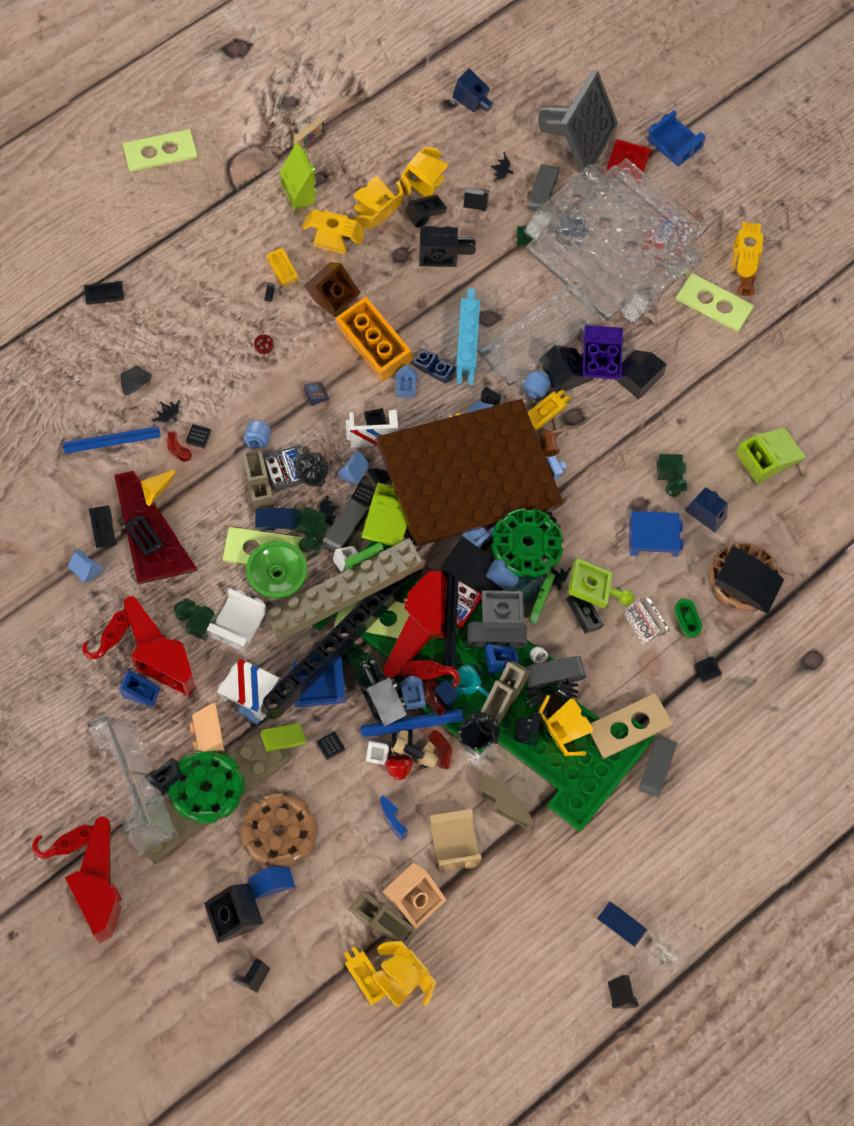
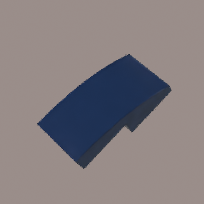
(433, 366)
(275, 518)
(622, 924)

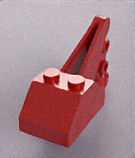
(426, 620)
(154, 655)
(92, 884)

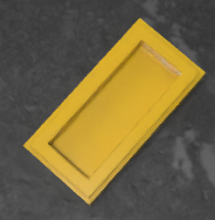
(282, 267)

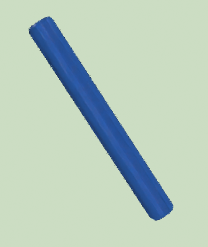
(111, 439)
(412, 723)

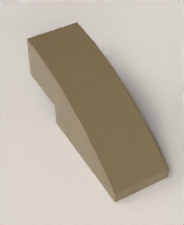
(257, 478)
(506, 690)
(505, 802)
(382, 919)

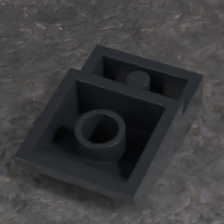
(470, 566)
(749, 580)

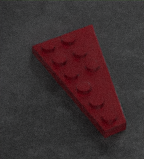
(167, 562)

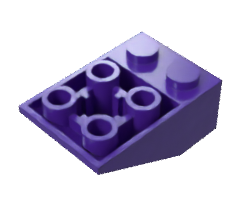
(602, 352)

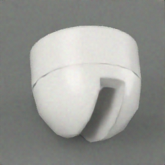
(538, 655)

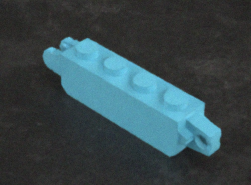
(468, 337)

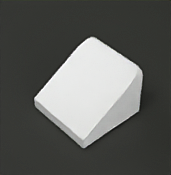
(342, 554)
(377, 751)

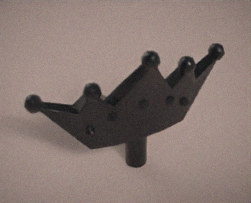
(502, 168)
(168, 412)
(328, 510)
(559, 577)

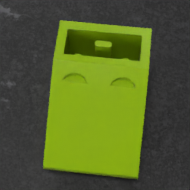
(298, 178)
(769, 454)
(385, 518)

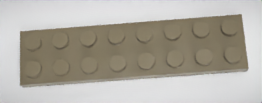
(344, 589)
(254, 765)

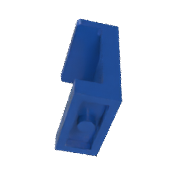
(675, 139)
(655, 532)
(326, 689)

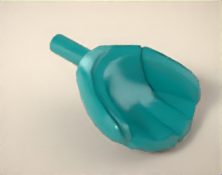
(469, 681)

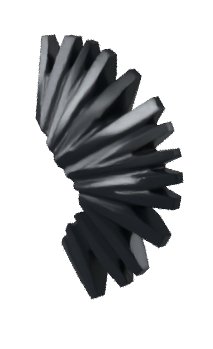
(556, 699)

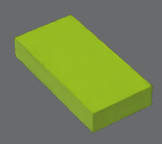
(283, 737)

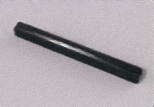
(451, 621)

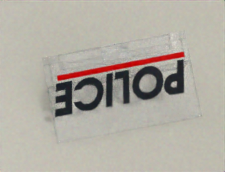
(645, 620)

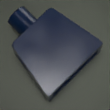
(472, 92)
(708, 509)

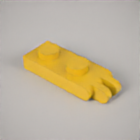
(548, 409)
(362, 972)

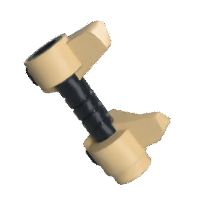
(423, 758)

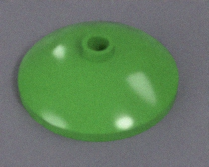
(276, 558)

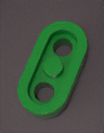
(688, 619)

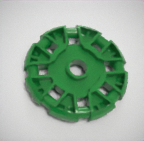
(524, 553)
(217, 795)

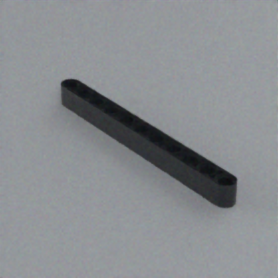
(334, 640)

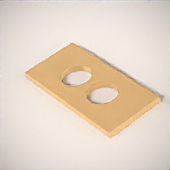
(649, 706)

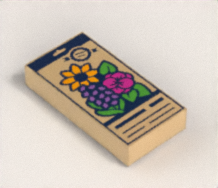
(310, 133)

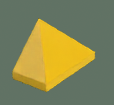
(156, 485)

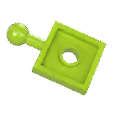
(601, 580)

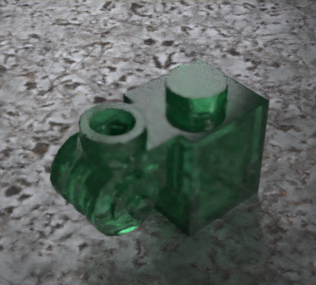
(672, 468)
(311, 524)
(199, 617)
(356, 657)

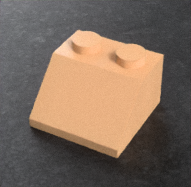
(207, 730)
(414, 895)

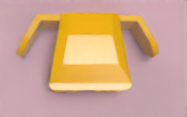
(427, 168)
(374, 205)
(331, 228)
(748, 256)
(566, 725)
(400, 976)

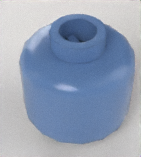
(536, 385)
(257, 434)

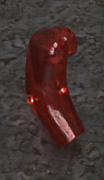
(176, 449)
(432, 699)
(443, 747)

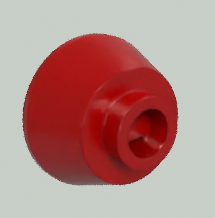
(399, 766)

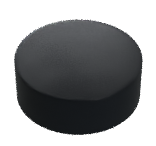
(269, 292)

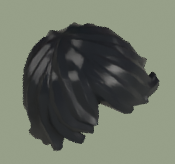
(312, 468)
(479, 731)

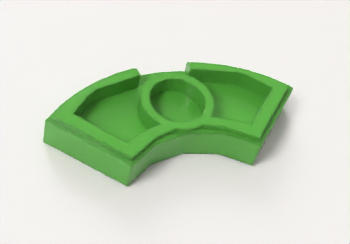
(542, 596)

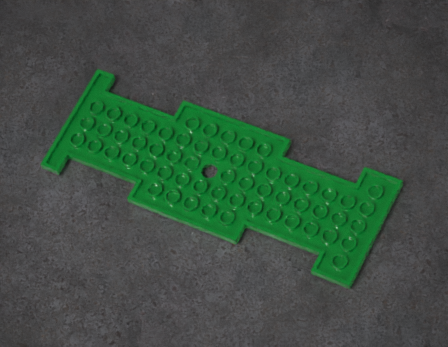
(580, 780)

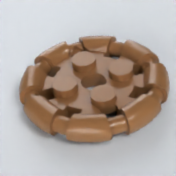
(719, 560)
(279, 817)

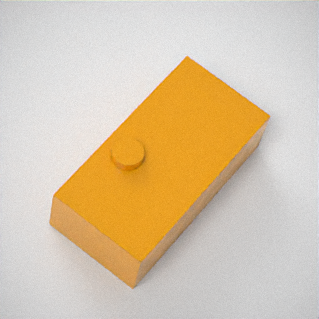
(374, 339)

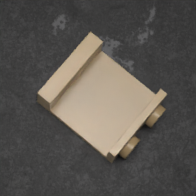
(454, 840)

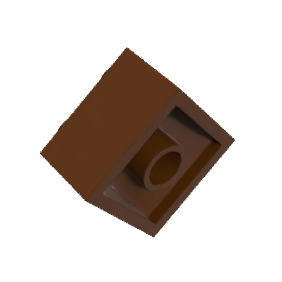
(332, 288)

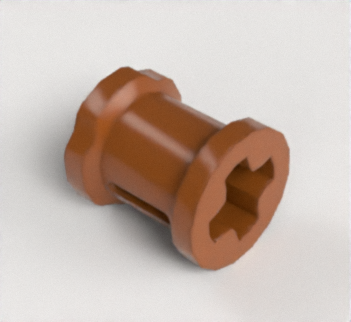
(746, 286)
(549, 443)

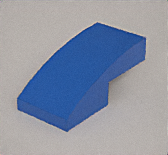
(390, 811)

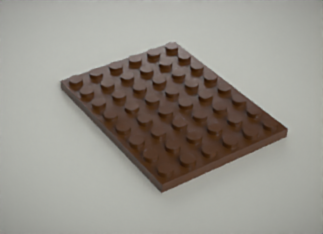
(468, 471)

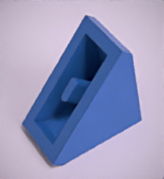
(498, 657)
(139, 689)
(271, 881)

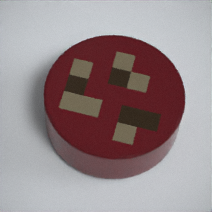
(263, 344)

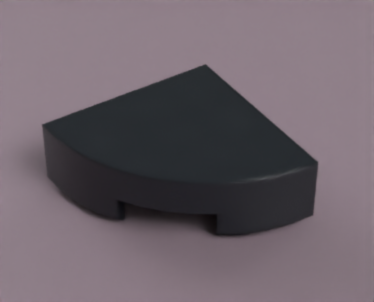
(379, 476)

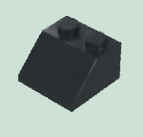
(564, 367)
(641, 372)
(233, 912)

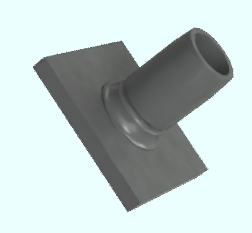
(585, 123)

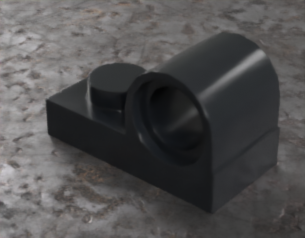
(422, 209)
(102, 526)
(528, 729)

